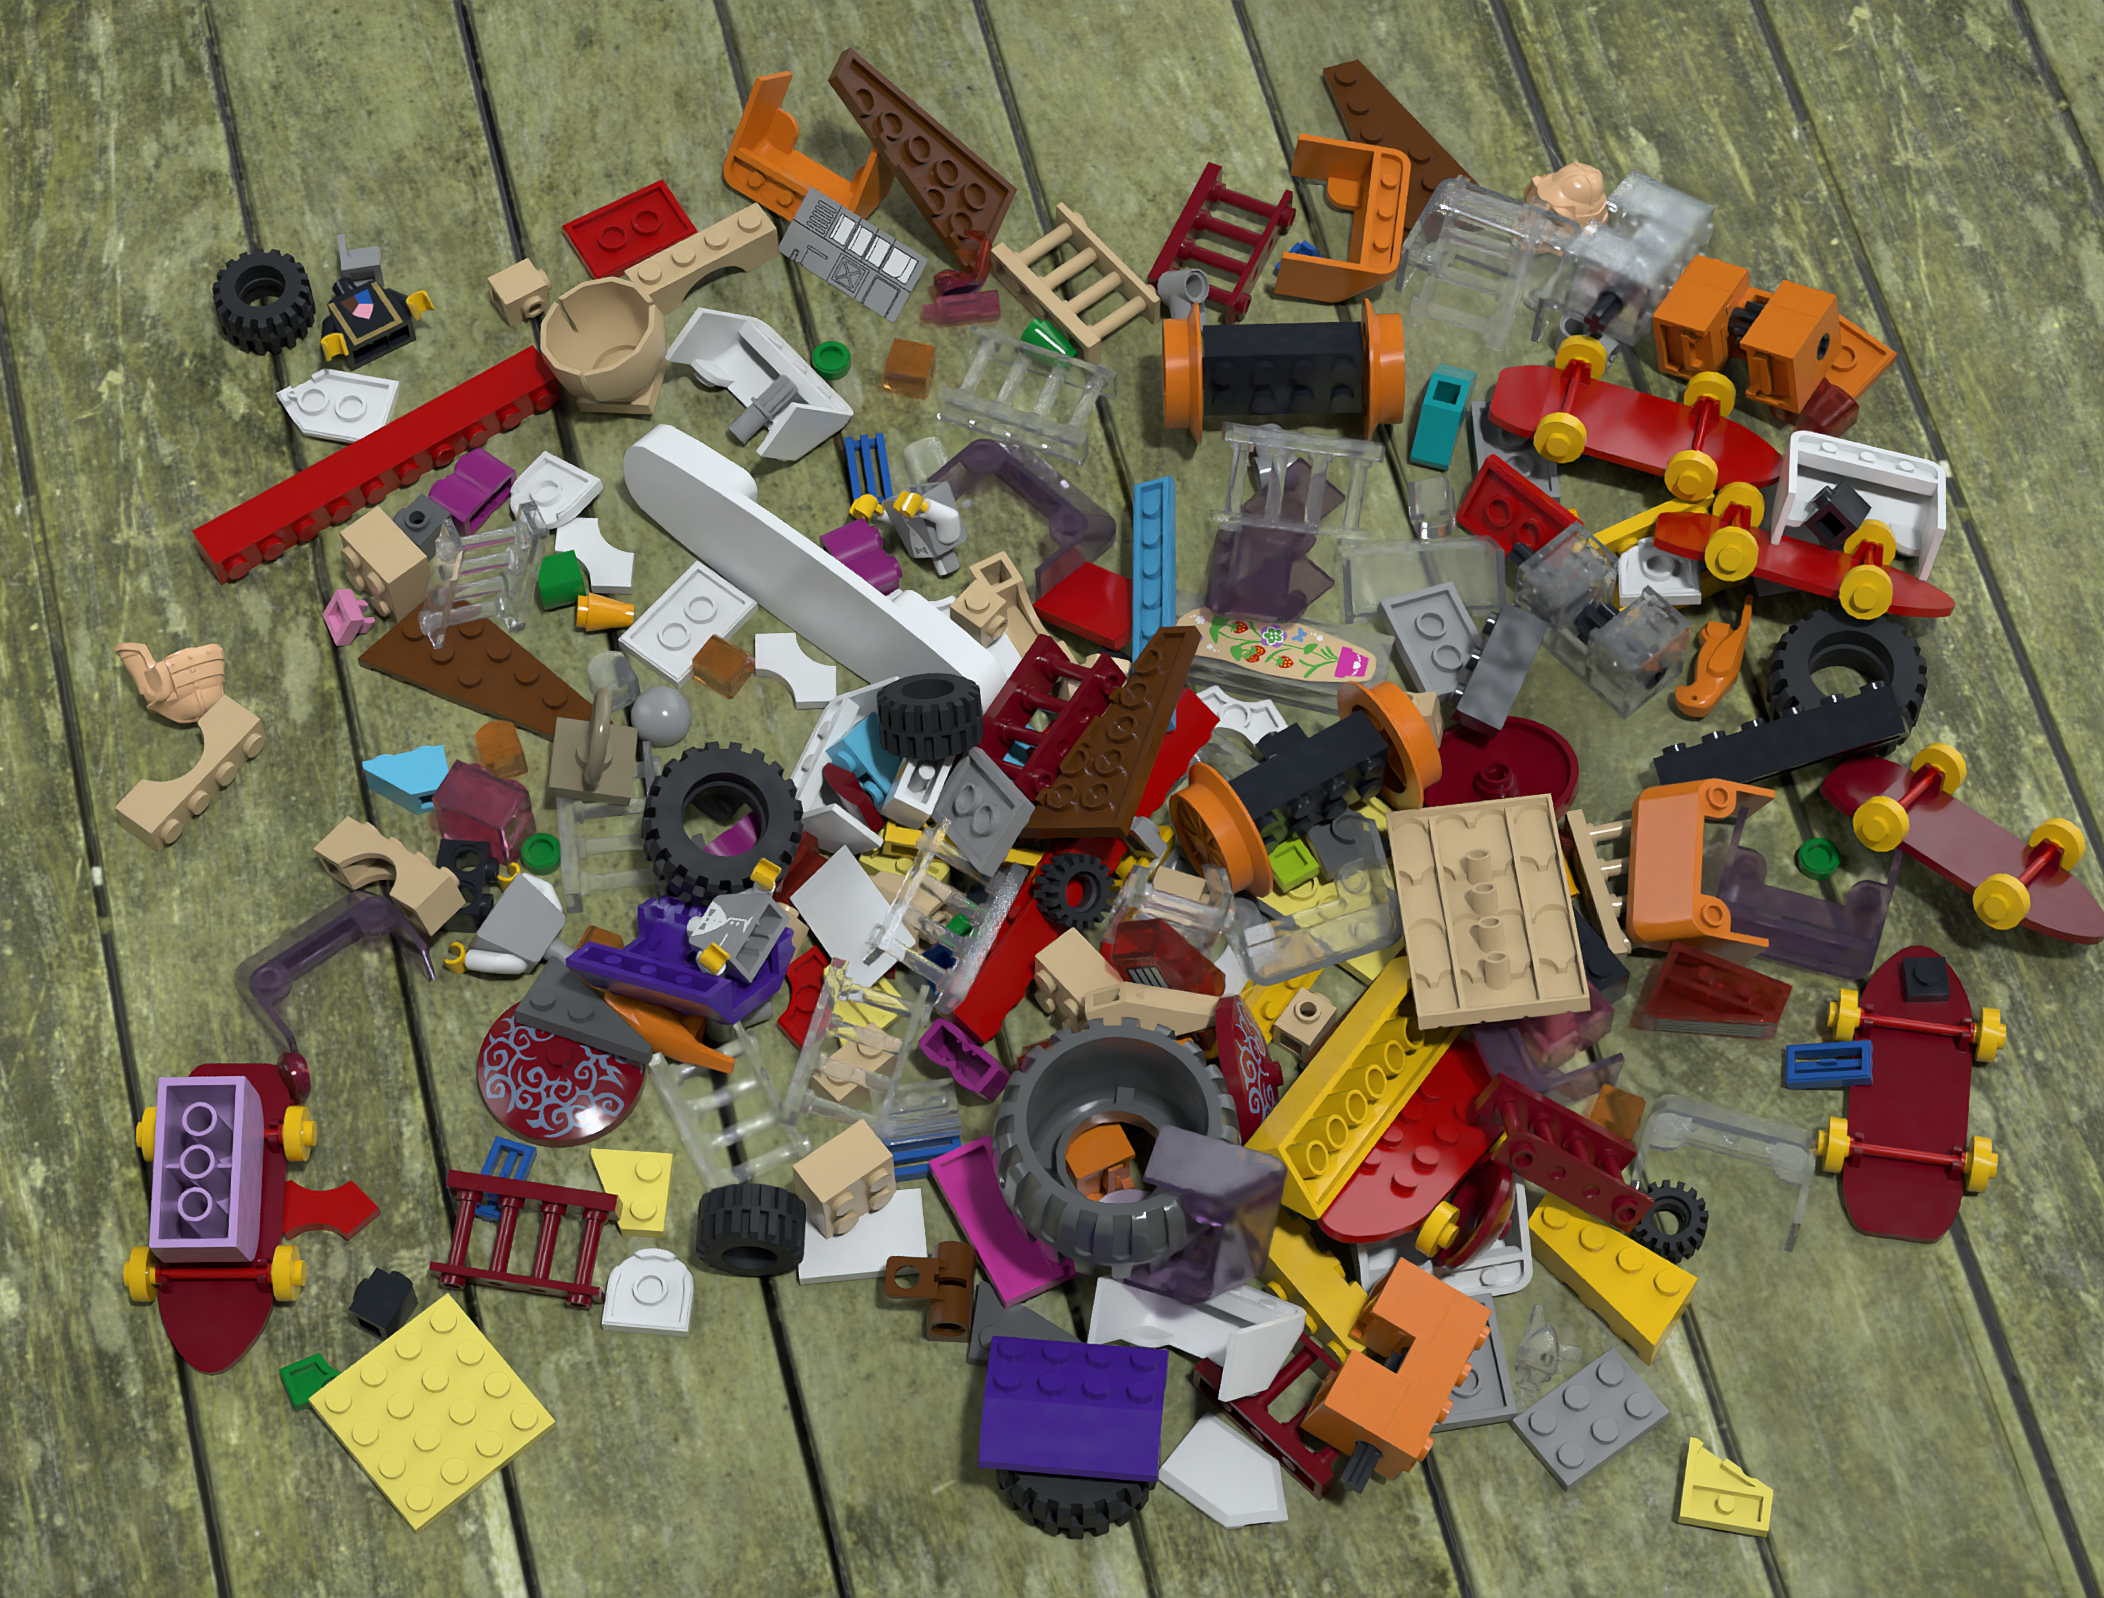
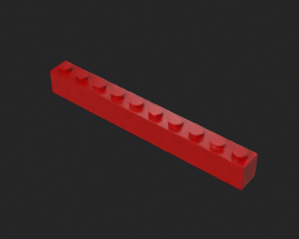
(376, 465)
(1024, 931)

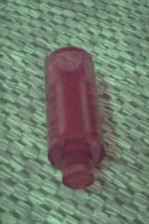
(964, 307)

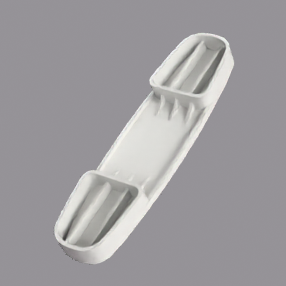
(716, 515)

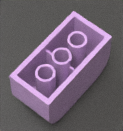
(207, 1170)

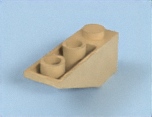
(1153, 1006)

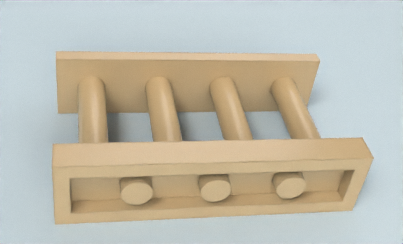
(1037, 294)
(1594, 872)

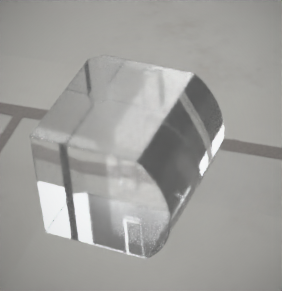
(924, 459)
(1432, 507)
(616, 674)

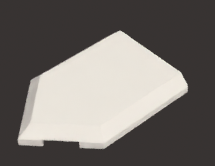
(340, 404)
(1225, 1476)

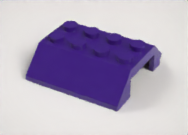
(664, 967)
(1073, 1408)

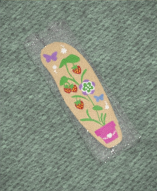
(1285, 662)

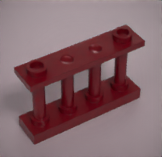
(1197, 219)
(1027, 692)
(1563, 1152)
(512, 1197)
(1277, 1438)

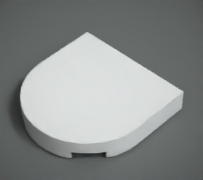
(556, 488)
(1668, 574)
(650, 1295)

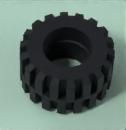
(259, 277)
(930, 716)
(751, 1229)

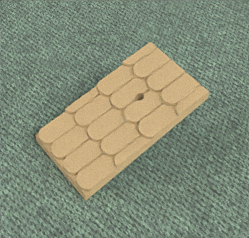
(1486, 912)

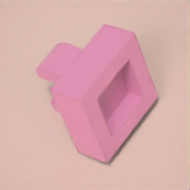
(346, 617)

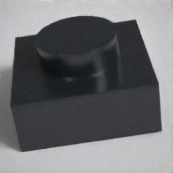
(1925, 979)

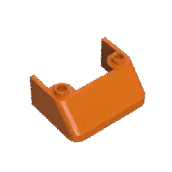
(777, 175)
(1375, 187)
(1667, 868)

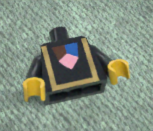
(369, 321)

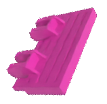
(973, 1194)

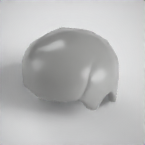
(661, 716)

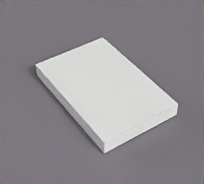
(683, 622)
(865, 1248)

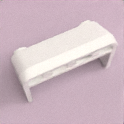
(747, 359)
(1900, 488)
(822, 811)
(1498, 1271)
(1237, 1330)

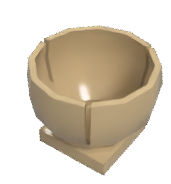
(616, 346)

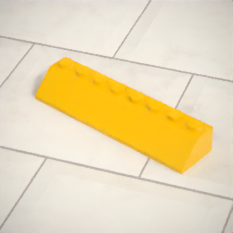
(1351, 1091)

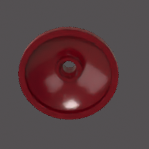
(1484, 1216)

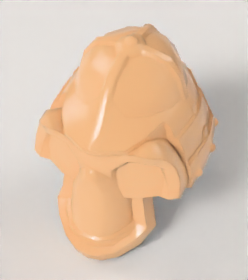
(1573, 191)
(180, 684)

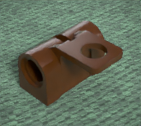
(946, 1282)

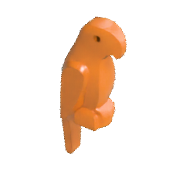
(1716, 665)
(670, 1031)

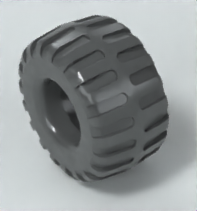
(1094, 1080)

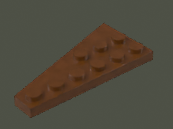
(1379, 119)
(933, 166)
(478, 671)
(1116, 752)

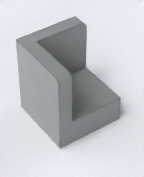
(360, 263)

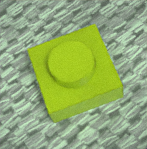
(1292, 864)

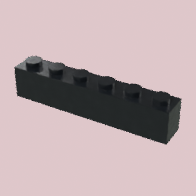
(1792, 742)

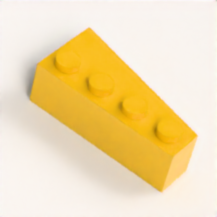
(1612, 1274)
(1316, 1284)

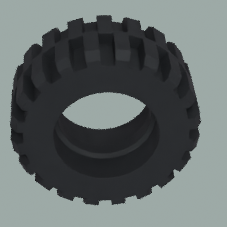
(1843, 640)
(723, 773)
(1073, 1502)

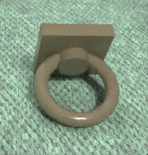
(593, 756)

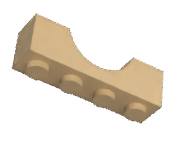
(739, 240)
(1023, 624)
(160, 810)
(361, 855)

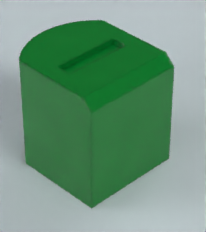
(560, 580)

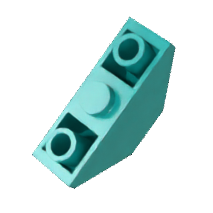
(1442, 415)

